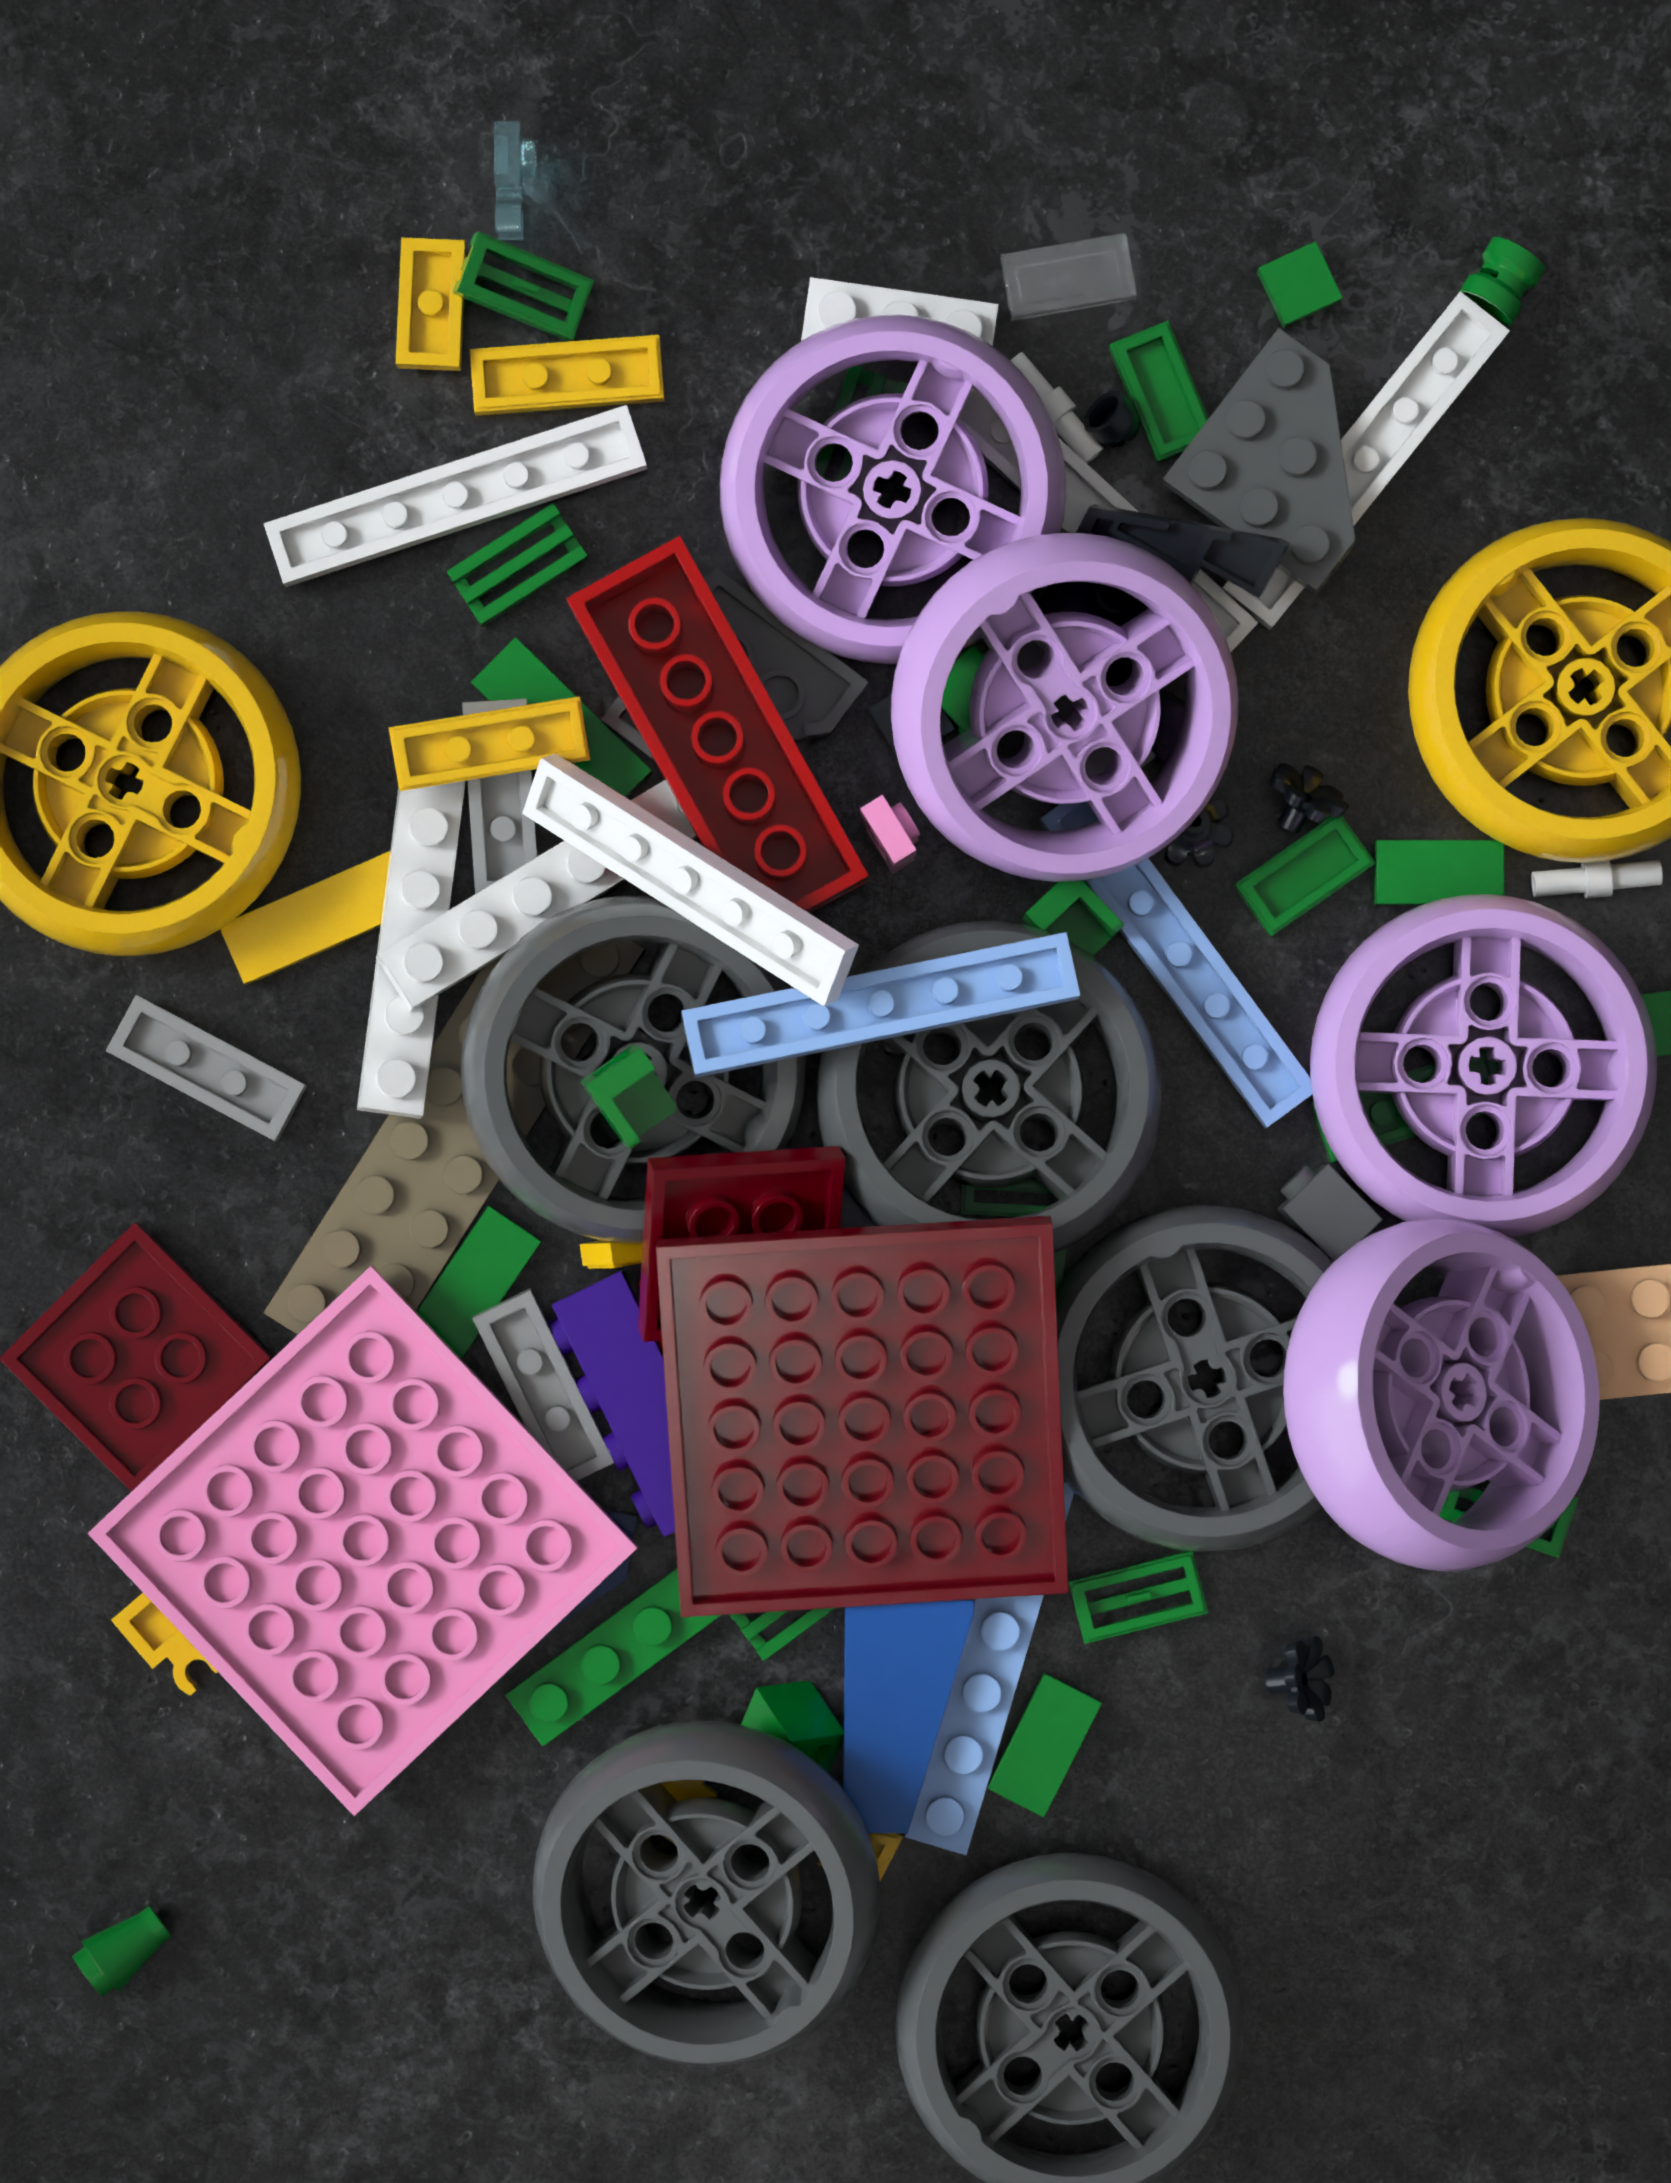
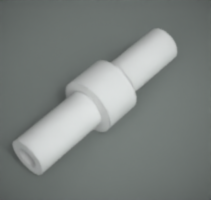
(1061, 412)
(1596, 878)

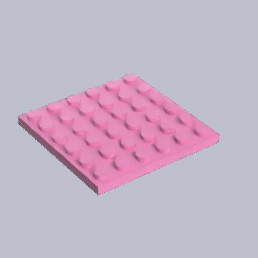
(363, 1540)

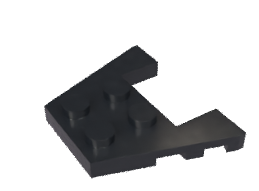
(1186, 546)

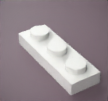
(837, 302)

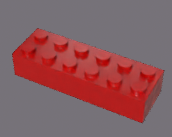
(715, 728)

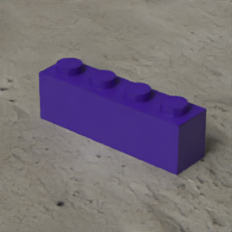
(626, 1383)

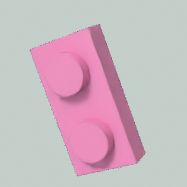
(891, 832)

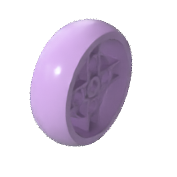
(870, 428)
(1163, 642)
(1487, 953)
(1441, 1394)

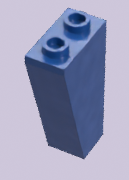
(895, 1696)

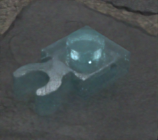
(512, 165)

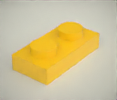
(427, 309)

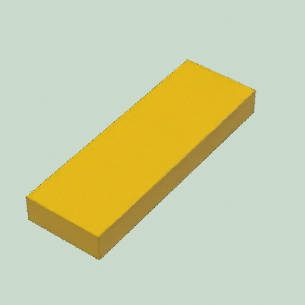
(567, 375)
(487, 743)
(308, 920)

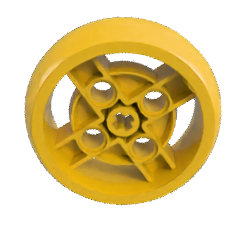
(1508, 599)
(179, 680)

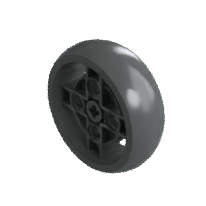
(513, 1009)
(1051, 1090)
(1178, 1433)
(783, 1982)
(1130, 2031)

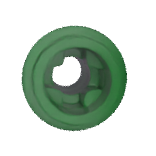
(120, 1951)

